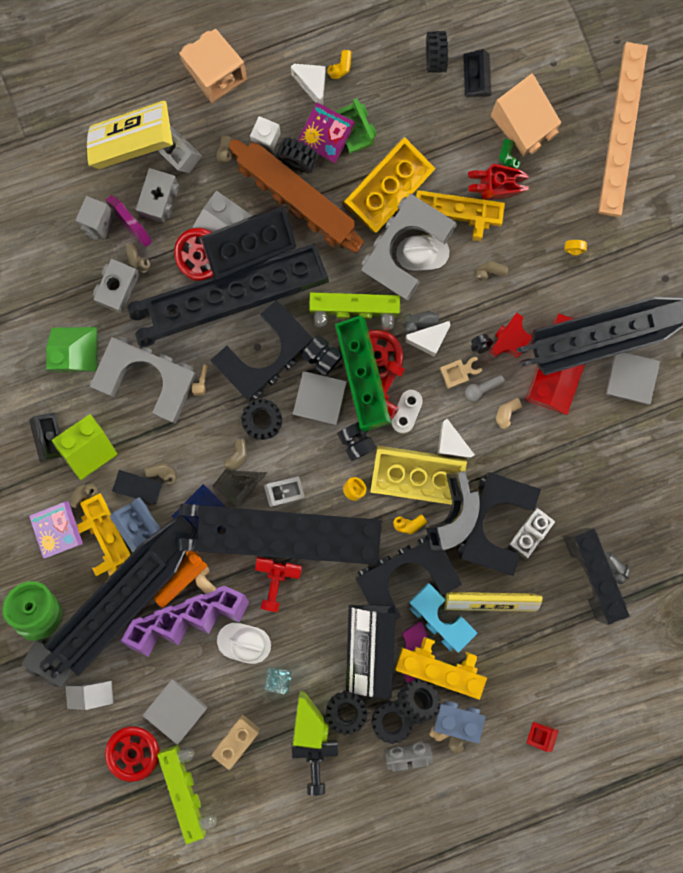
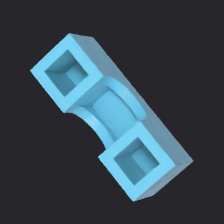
(455, 634)

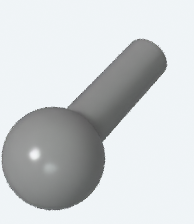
(474, 391)

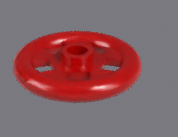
(190, 236)
(393, 345)
(148, 763)

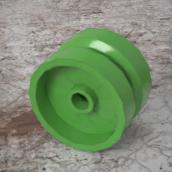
(32, 610)

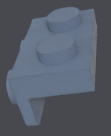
(134, 523)
(459, 723)

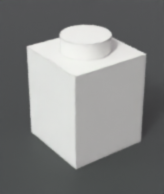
(265, 133)

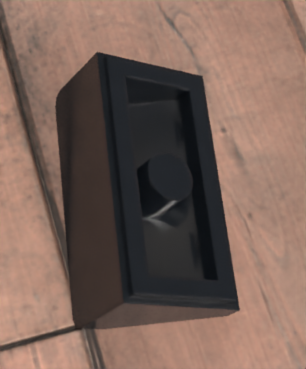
(477, 73)
(44, 430)

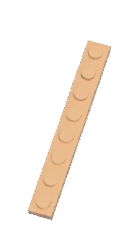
(622, 129)

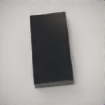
(137, 486)

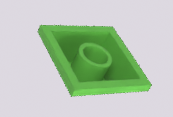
(72, 350)

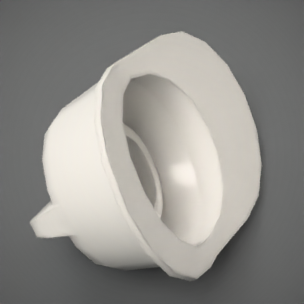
(422, 253)
(243, 643)

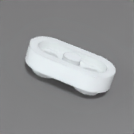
(407, 411)

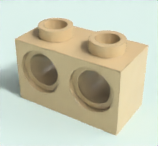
(235, 742)

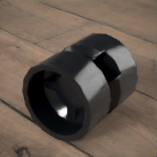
(322, 355)
(360, 448)

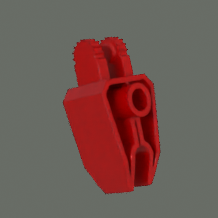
(498, 182)

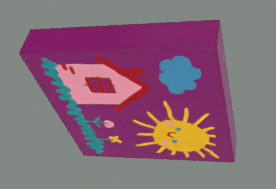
(326, 132)

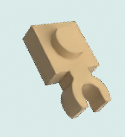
(456, 372)

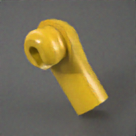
(342, 68)
(409, 526)

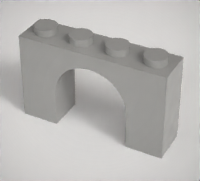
(412, 215)
(122, 356)

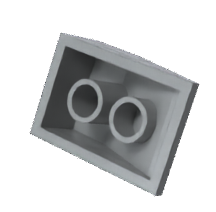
(216, 215)

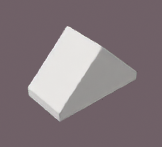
(311, 80)
(429, 338)
(452, 443)

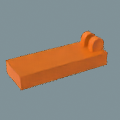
(188, 569)

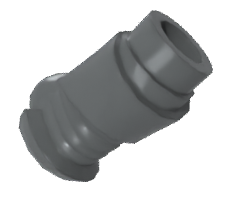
(420, 321)
(618, 568)

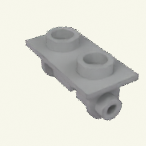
(419, 754)

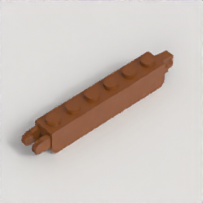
(296, 194)

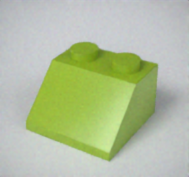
(84, 447)
(310, 725)

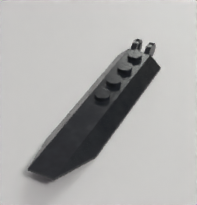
(604, 334)
(118, 599)

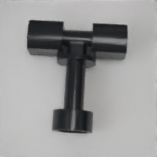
(315, 756)

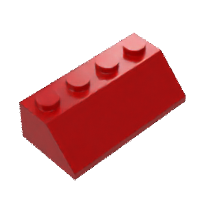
(555, 389)

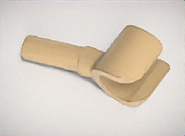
(199, 389)

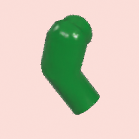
(505, 155)

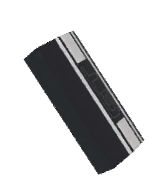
(370, 650)

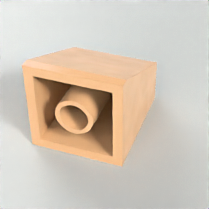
(213, 65)
(526, 116)

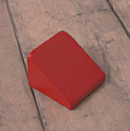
(542, 737)

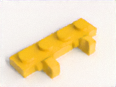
(475, 211)
(111, 541)
(458, 678)

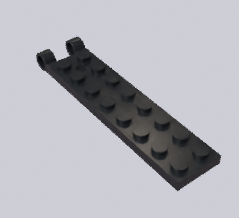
(229, 295)
(283, 534)

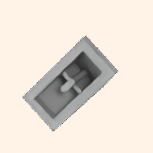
(284, 491)
(89, 695)

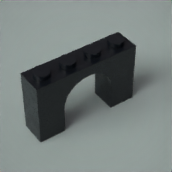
(251, 380)
(477, 547)
(375, 580)
(607, 600)

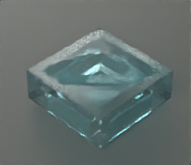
(278, 680)

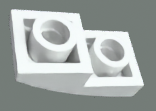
(531, 533)

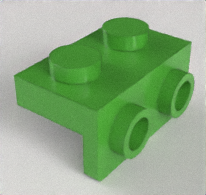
(363, 132)

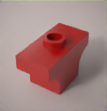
(511, 337)

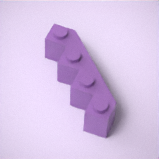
(174, 621)

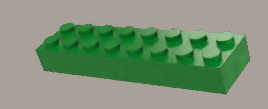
(363, 373)

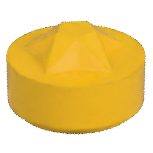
(575, 247)
(354, 488)

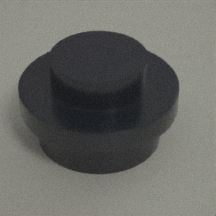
(481, 343)

